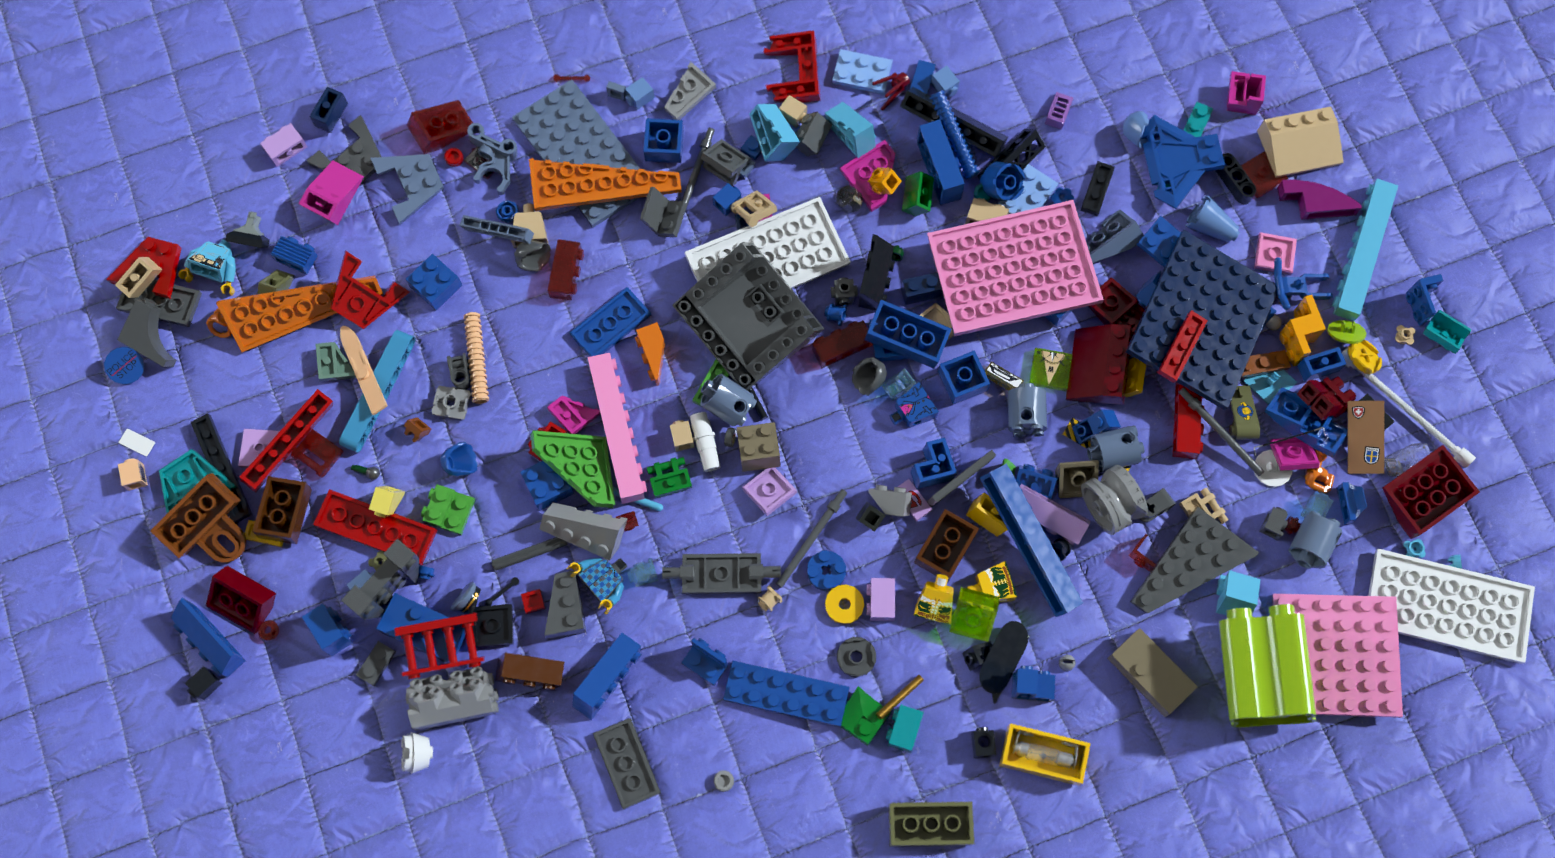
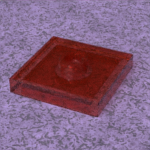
(1261, 174)

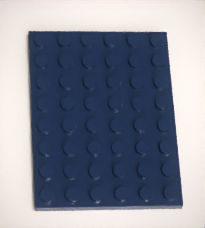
(1224, 294)

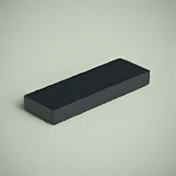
(1097, 188)

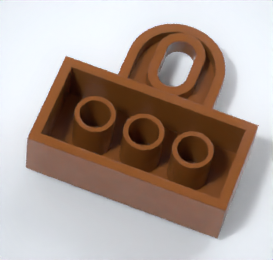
(200, 521)

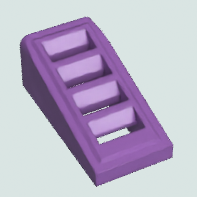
(1055, 121)

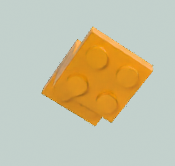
(1302, 330)

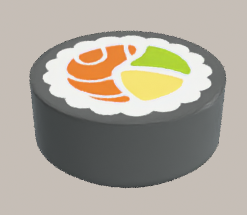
(730, 437)

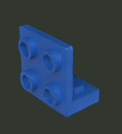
(1419, 298)
(705, 662)

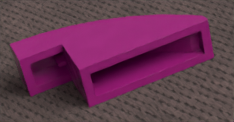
(1317, 199)

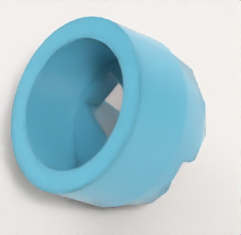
(1456, 559)

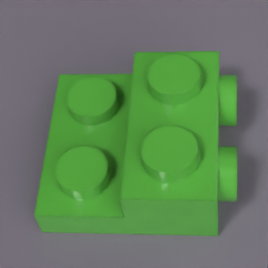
(447, 509)

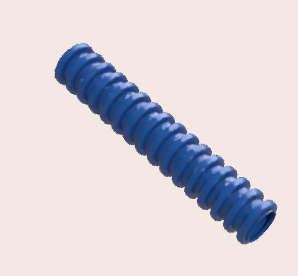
(954, 134)

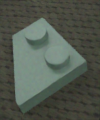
(332, 363)

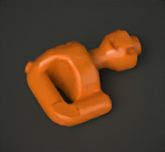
(1319, 474)

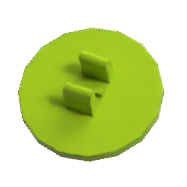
(1346, 331)

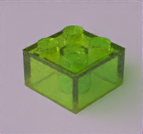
(974, 614)

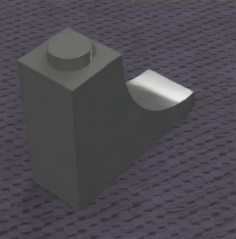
(142, 333)

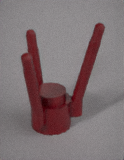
(898, 83)

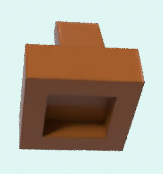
(416, 427)

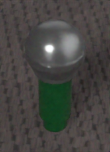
(371, 472)

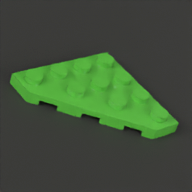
(580, 462)

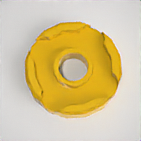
(844, 592)

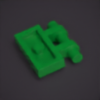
(671, 482)

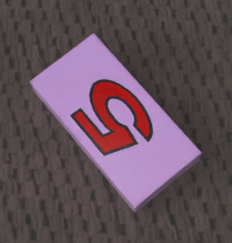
(919, 506)

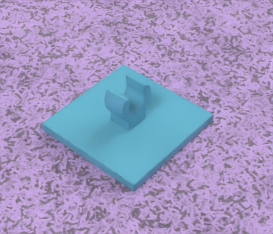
(1269, 384)

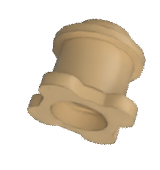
(769, 599)

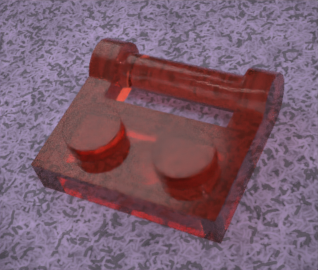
(321, 448)

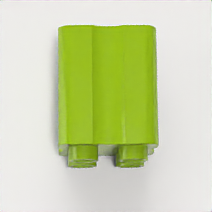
(1267, 668)

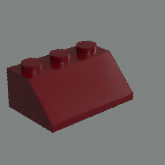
(240, 599)

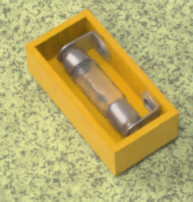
(1045, 754)

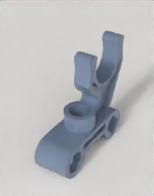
(494, 151)

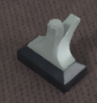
(249, 233)

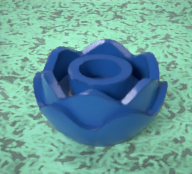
(506, 206)

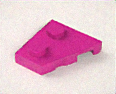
(572, 414)

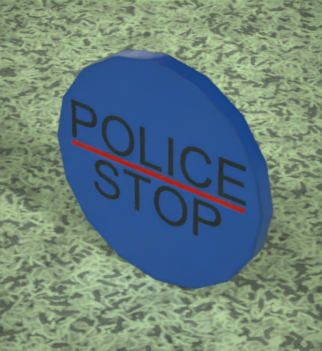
(124, 365)

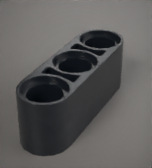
(1234, 186)

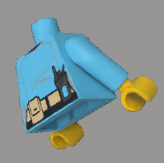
(212, 262)

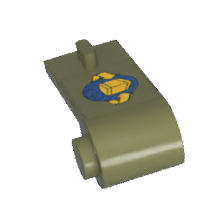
(1245, 421)

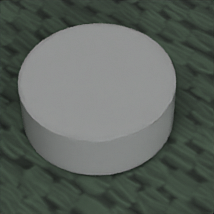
(723, 781)

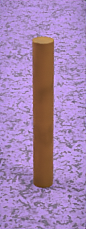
(899, 697)

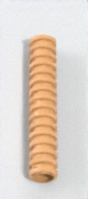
(476, 358)

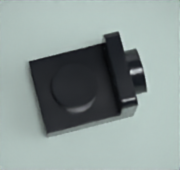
(977, 654)

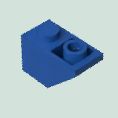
(1097, 423)

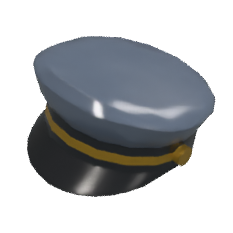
(467, 599)

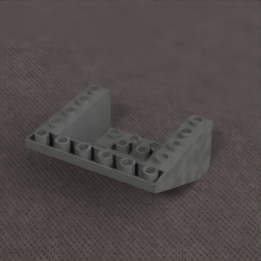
(747, 315)

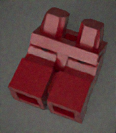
(1326, 397)

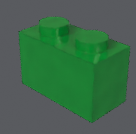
(918, 193)

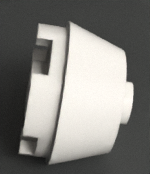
(415, 752)

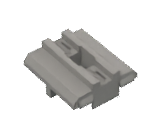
(455, 411)

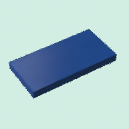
(610, 323)

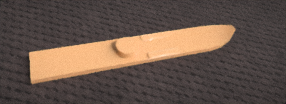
(362, 370)

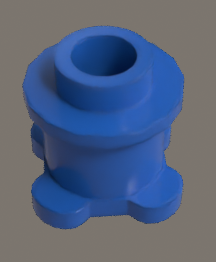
(835, 313)

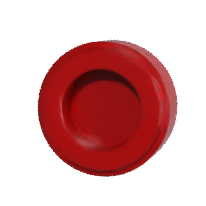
(453, 157)

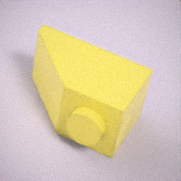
(385, 500)

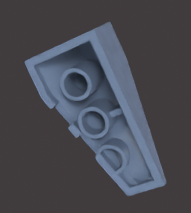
(1117, 235)

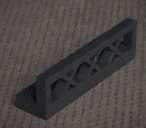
(1016, 147)

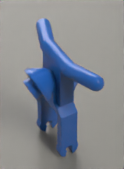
(1290, 286)

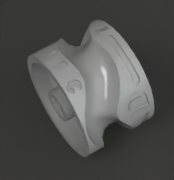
(1114, 499)

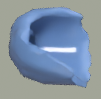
(1134, 127)

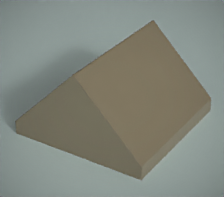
(1072, 475)

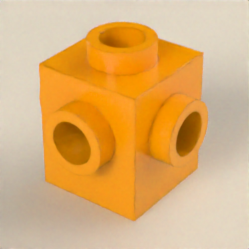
(884, 181)

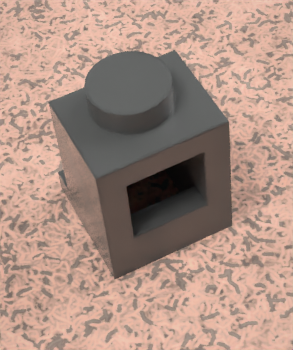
(1274, 523)

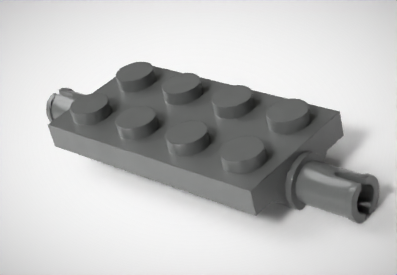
(721, 573)

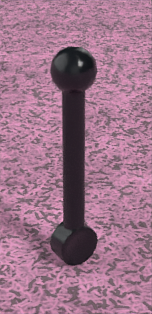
(515, 581)

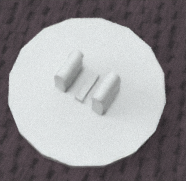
(1272, 476)

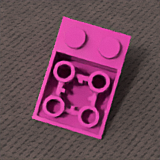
(331, 192)

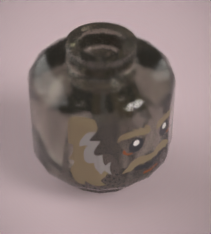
(849, 199)

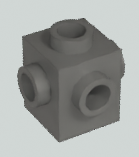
(844, 291)

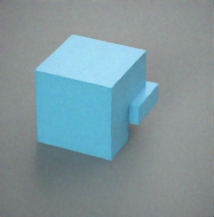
(1237, 592)

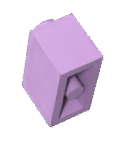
(283, 144)
(881, 599)

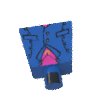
(914, 407)

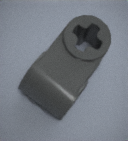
(459, 368)
(1158, 504)

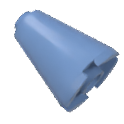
(1212, 221)

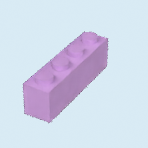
(1056, 517)

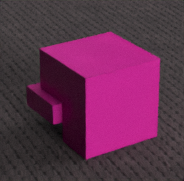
(1245, 92)

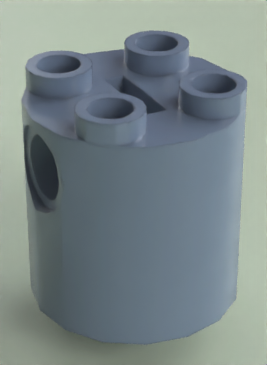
(722, 395)
(1027, 410)
(1116, 448)
(1315, 541)

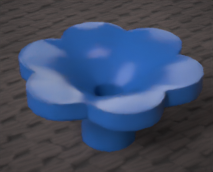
(1062, 195)

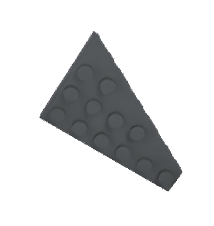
(1194, 557)

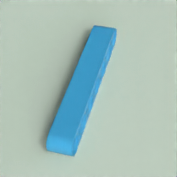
(386, 374)

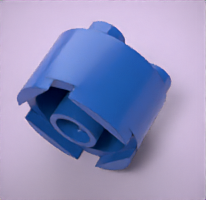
(1003, 181)

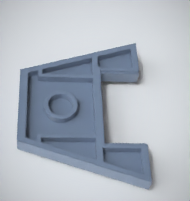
(417, 178)

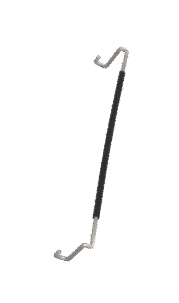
(1289, 438)

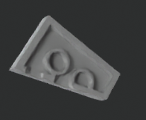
(691, 90)

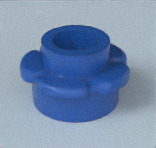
(426, 572)

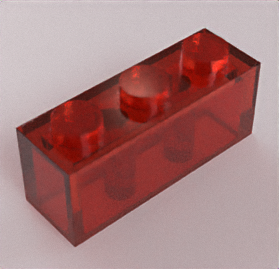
(565, 270)
(841, 344)

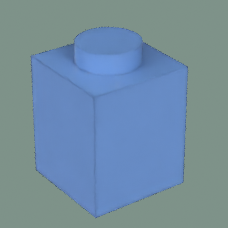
(945, 81)
(639, 93)

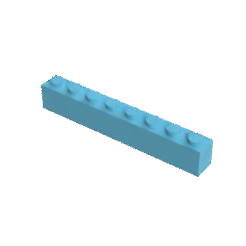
(1364, 250)

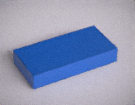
(923, 76)

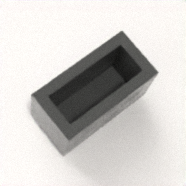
(812, 133)

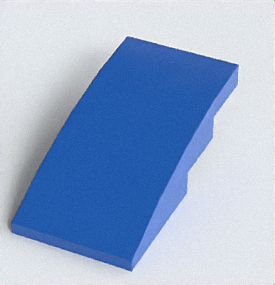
(1298, 417)

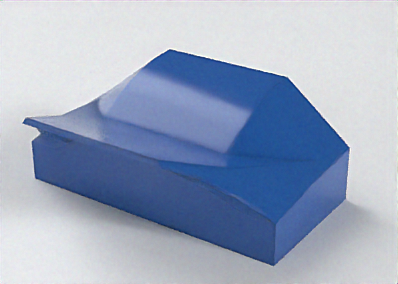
(1351, 501)

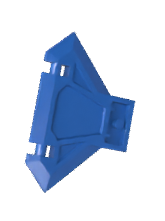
(1178, 159)

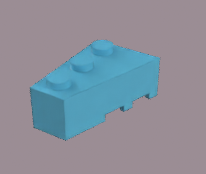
(852, 129)
(773, 132)

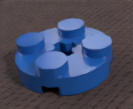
(824, 559)

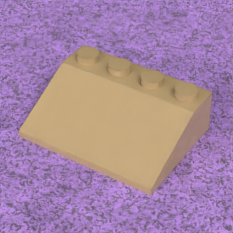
(1302, 141)

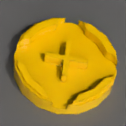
(1365, 357)

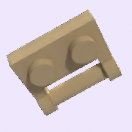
(758, 204)

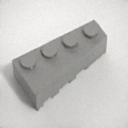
(584, 529)

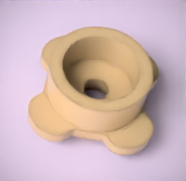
(1400, 338)

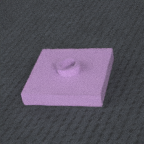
(253, 444)
(769, 490)

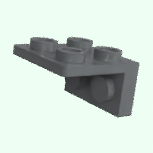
(662, 215)

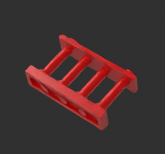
(427, 629)

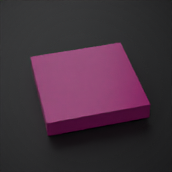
(1294, 454)

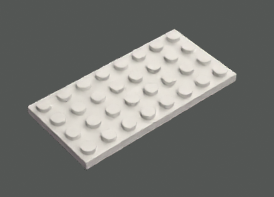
(795, 242)
(1455, 605)

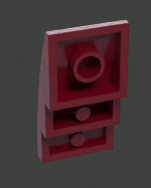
(1118, 306)

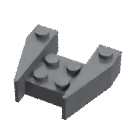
(384, 582)

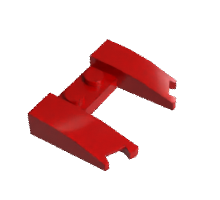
(804, 46)

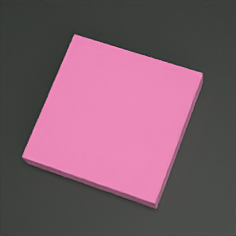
(1274, 246)

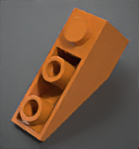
(653, 346)

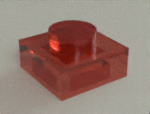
(631, 521)

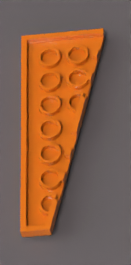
(575, 184)
(274, 314)

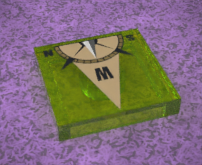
(1050, 369)

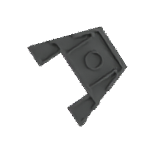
(356, 156)

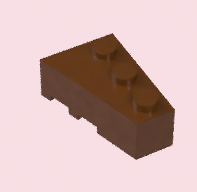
(529, 671)

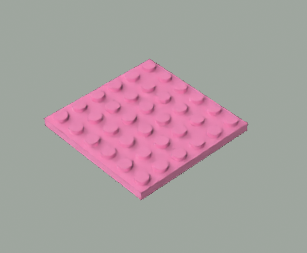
(1351, 653)

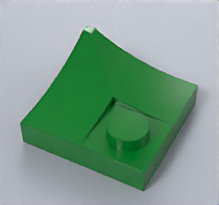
(861, 716)

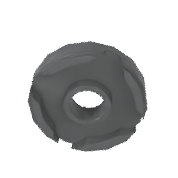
(852, 668)

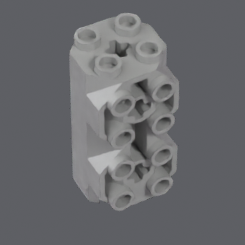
(460, 698)

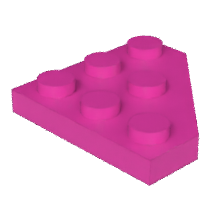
(860, 170)

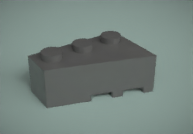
(565, 608)

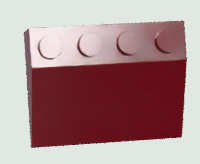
(1099, 364)
(1429, 492)

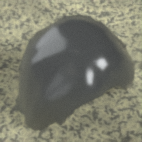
(532, 256)
(869, 375)

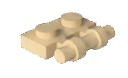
(1193, 501)

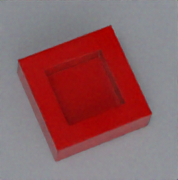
(533, 601)

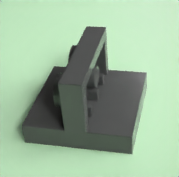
(725, 161)

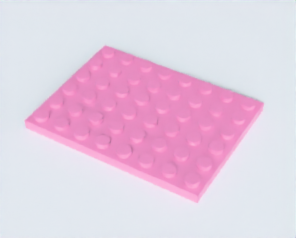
(1014, 268)

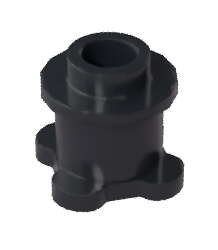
(1061, 547)

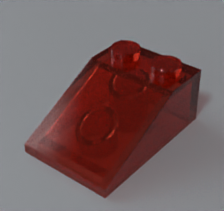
(439, 125)

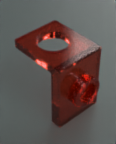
(1139, 559)

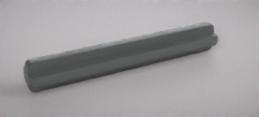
(528, 553)

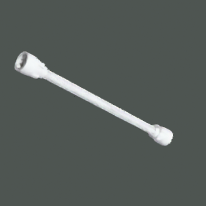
(1462, 455)

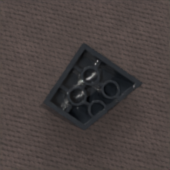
(876, 273)

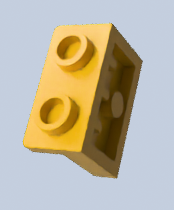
(1135, 377)

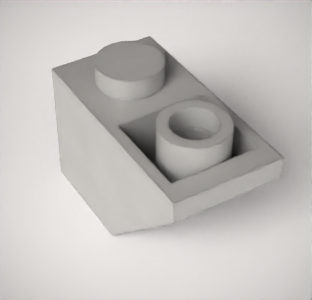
(892, 502)

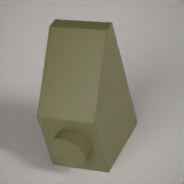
(275, 282)

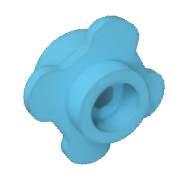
(1418, 544)

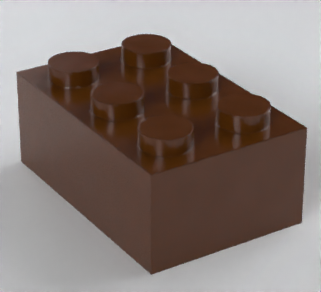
(282, 510)
(946, 545)

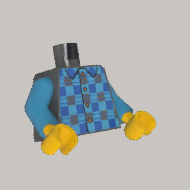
(601, 579)

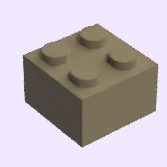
(758, 447)

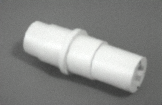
(705, 441)

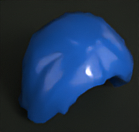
(459, 460)

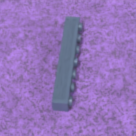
(496, 229)

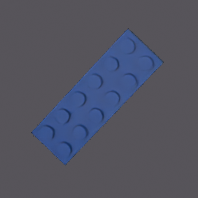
(786, 693)

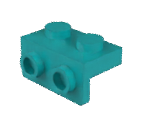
(1446, 331)

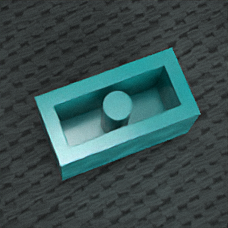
(905, 728)

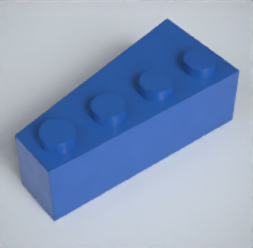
(606, 675)

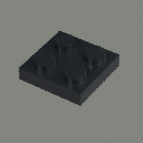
(494, 625)

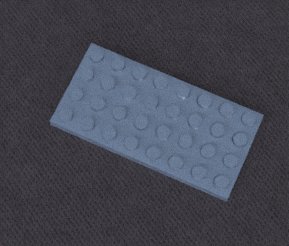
(571, 130)

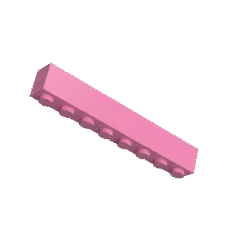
(616, 428)

